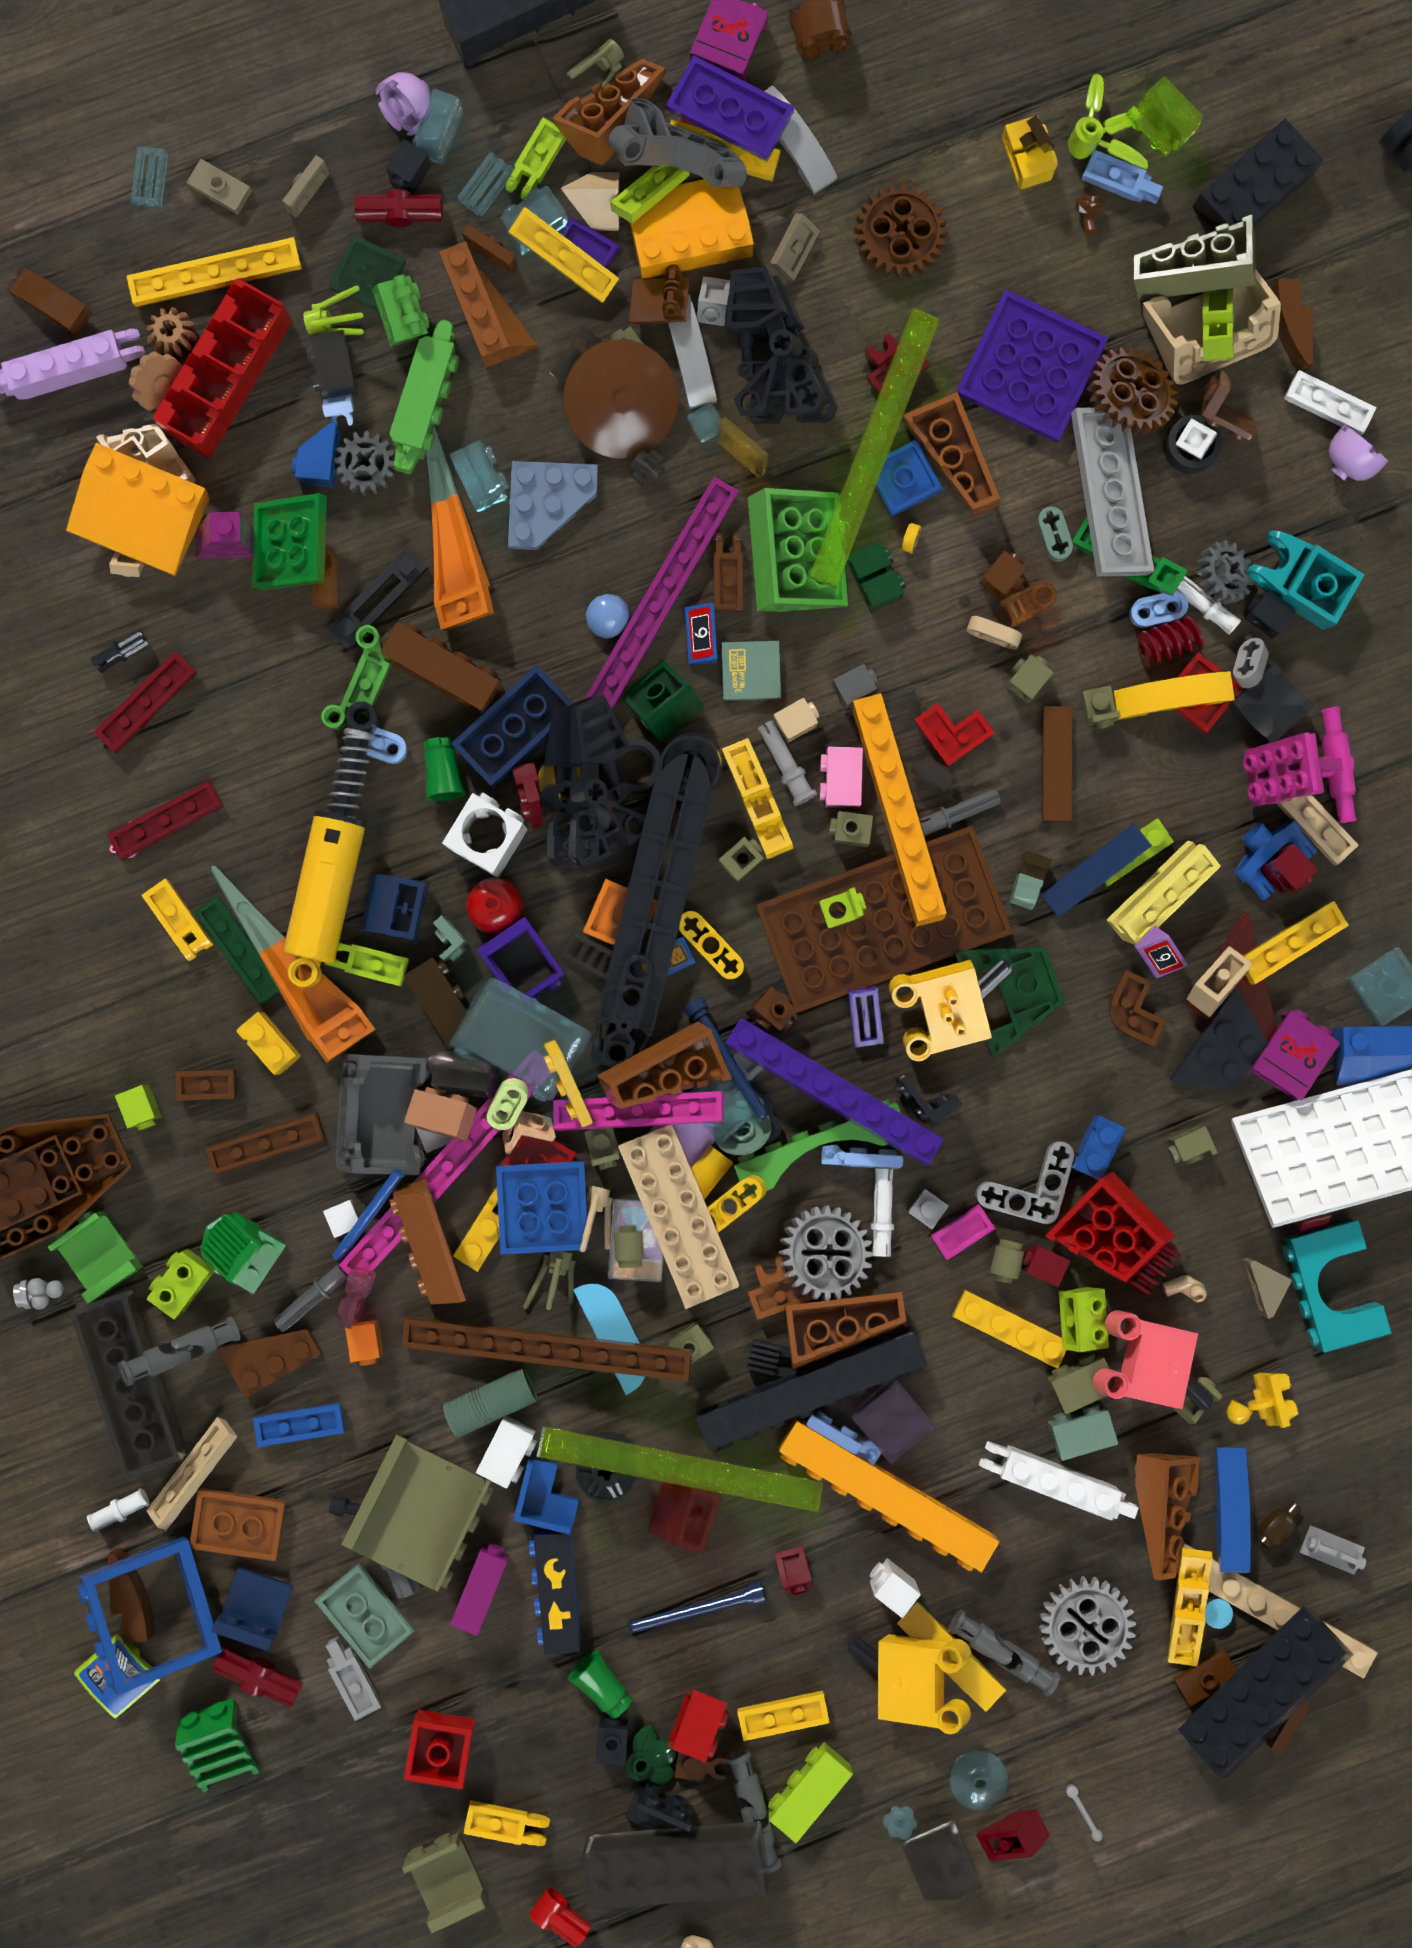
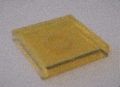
(742, 447)

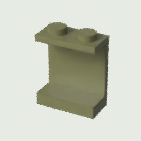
(446, 1881)

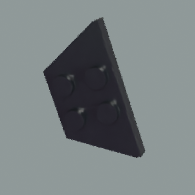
(1224, 1048)

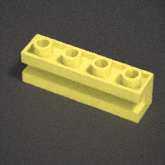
(1164, 892)

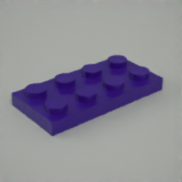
(730, 108)

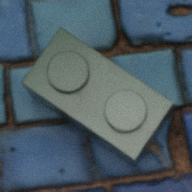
(1082, 1432)

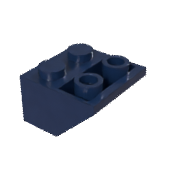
(395, 906)

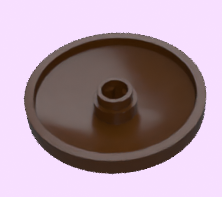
(620, 398)

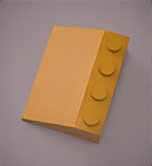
(692, 230)
(137, 509)

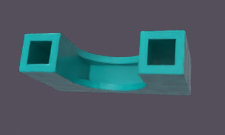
(1308, 1256)

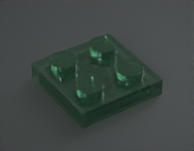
(365, 267)

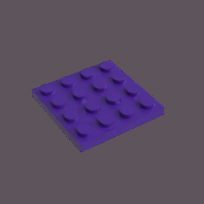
(1031, 366)

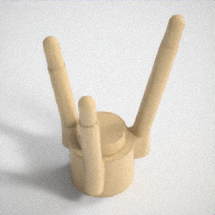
(595, 1201)

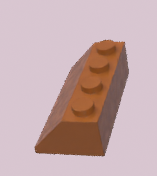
(428, 1243)

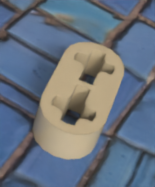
(994, 632)

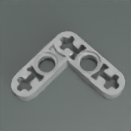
(1041, 1194)

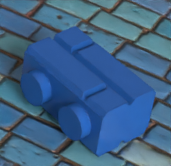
(1097, 1147)

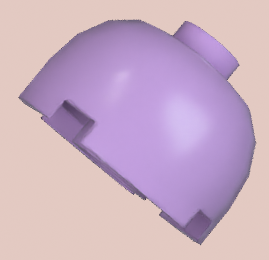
(404, 100)
(1354, 456)

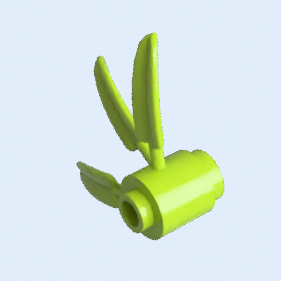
(1089, 130)

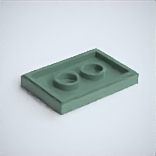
(365, 1615)

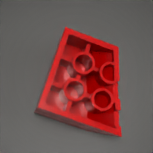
(1112, 1229)

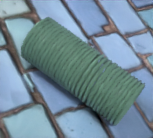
(498, 1397)

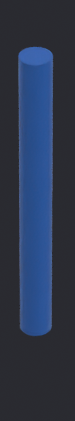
(368, 1214)

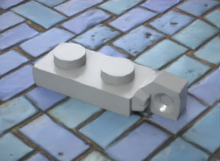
(352, 1680)

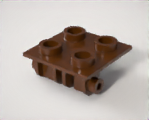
(660, 298)

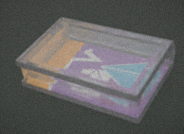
(632, 1213)

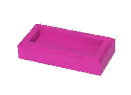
(962, 1232)

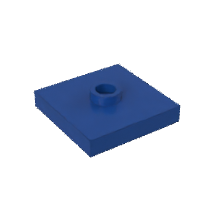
(906, 479)

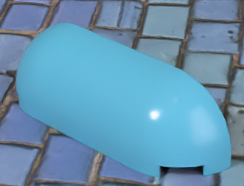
(608, 1323)

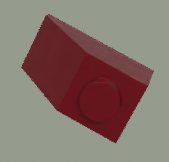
(1014, 1836)

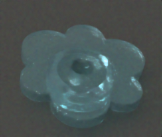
(902, 1829)

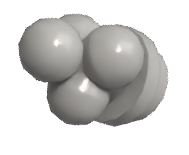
(35, 1293)

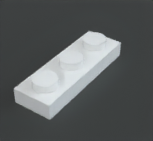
(1329, 402)

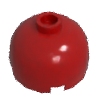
(494, 905)

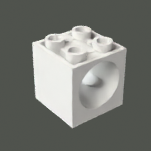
(459, 839)

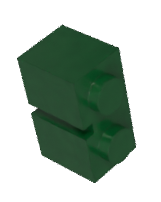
(875, 576)

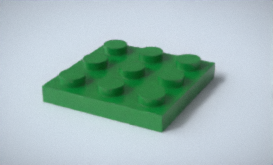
(289, 542)

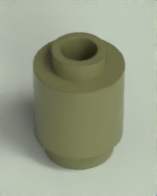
(629, 1246)
(1007, 1261)

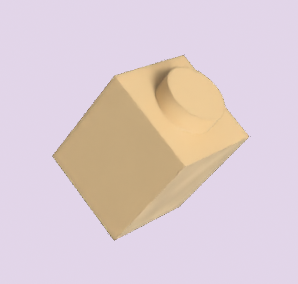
(796, 719)

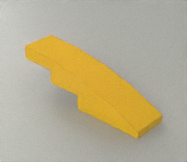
(757, 798)
(1189, 1607)
(972, 1677)

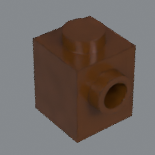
(1004, 575)

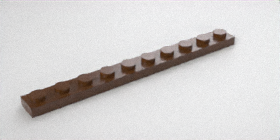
(547, 1348)

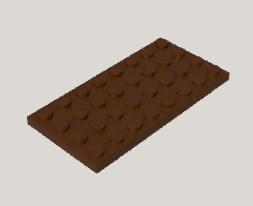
(884, 942)

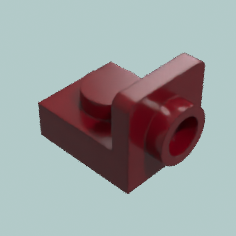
(794, 1571)

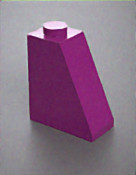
(224, 536)
(480, 1588)

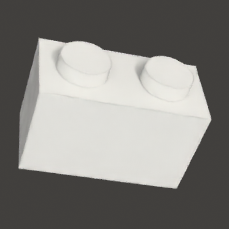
(506, 1452)
(894, 1587)

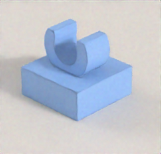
(339, 406)

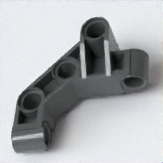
(652, 142)

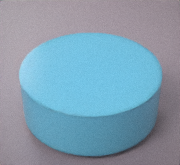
(1218, 1612)

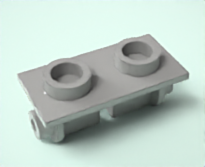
(1333, 1550)

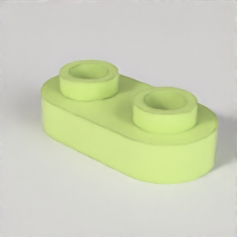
(509, 1102)

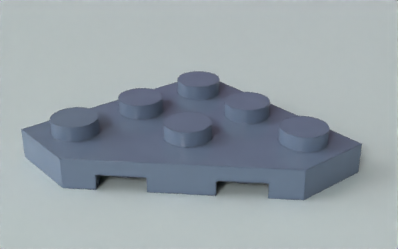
(546, 499)

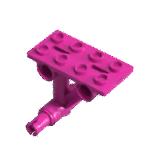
(1294, 769)

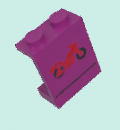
(730, 35)
(1295, 1054)

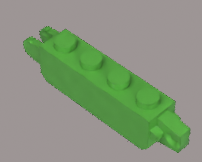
(422, 397)

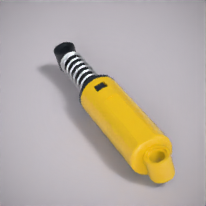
(330, 859)

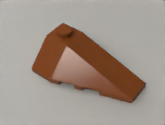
(590, 120)
(1163, 1495)

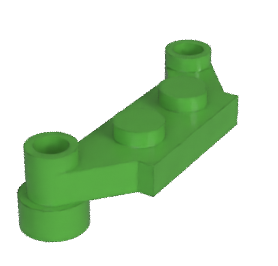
(365, 682)

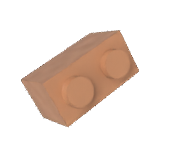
(441, 1114)

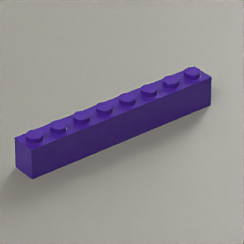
(834, 1092)

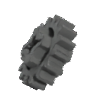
(358, 471)
(1224, 572)

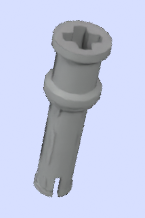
(792, 774)

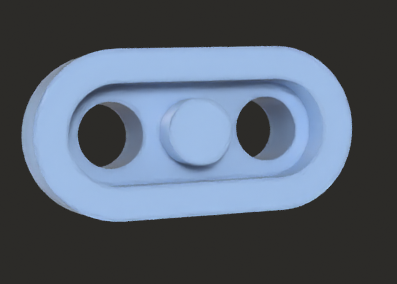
(1157, 609)
(381, 744)

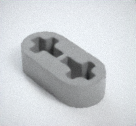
(1257, 662)

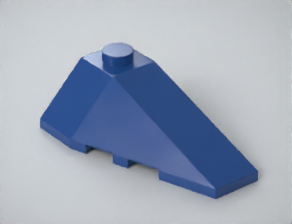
(1371, 1053)

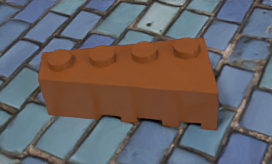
(954, 450)
(838, 1325)

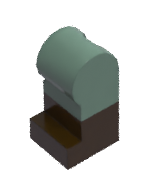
(1029, 879)

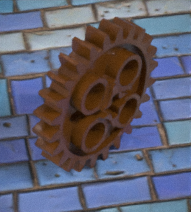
(881, 246)
(1132, 391)

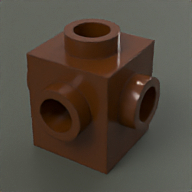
(772, 1011)

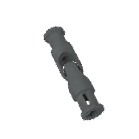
(160, 1360)
(989, 1643)
(751, 1800)

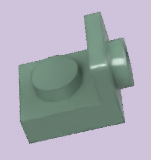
(448, 933)

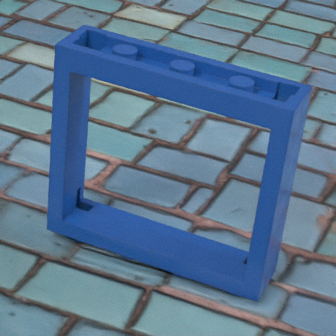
(96, 1620)

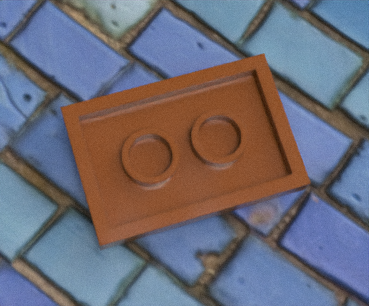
(238, 1524)

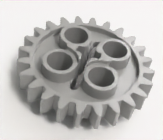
(826, 1279)
(1070, 1644)

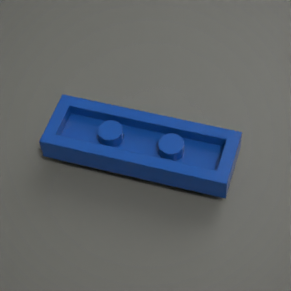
(299, 1424)

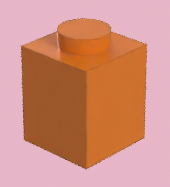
(365, 1342)

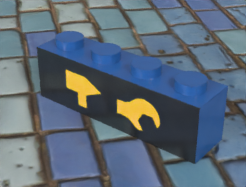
(556, 1591)

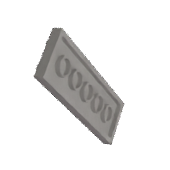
(1112, 495)

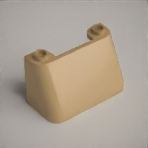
(1180, 329)

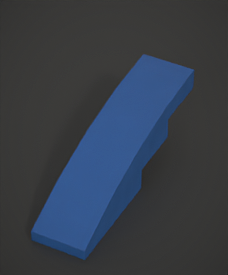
(1233, 1510)

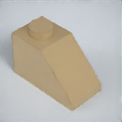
(1219, 981)

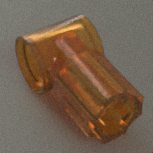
(327, 593)

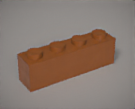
(488, 316)
(666, 1068)

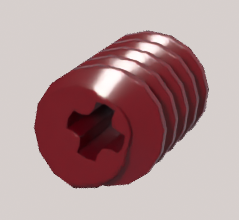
(1169, 639)
(1155, 1266)

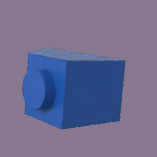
(316, 458)

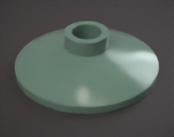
(757, 1136)

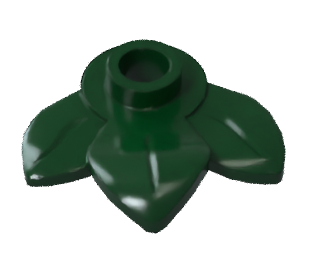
(654, 1754)

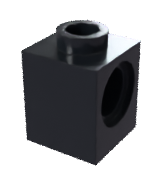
(1269, 613)

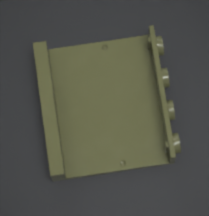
(417, 1514)

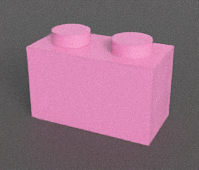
(842, 777)

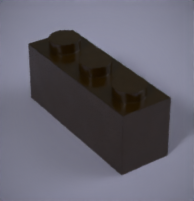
(438, 997)

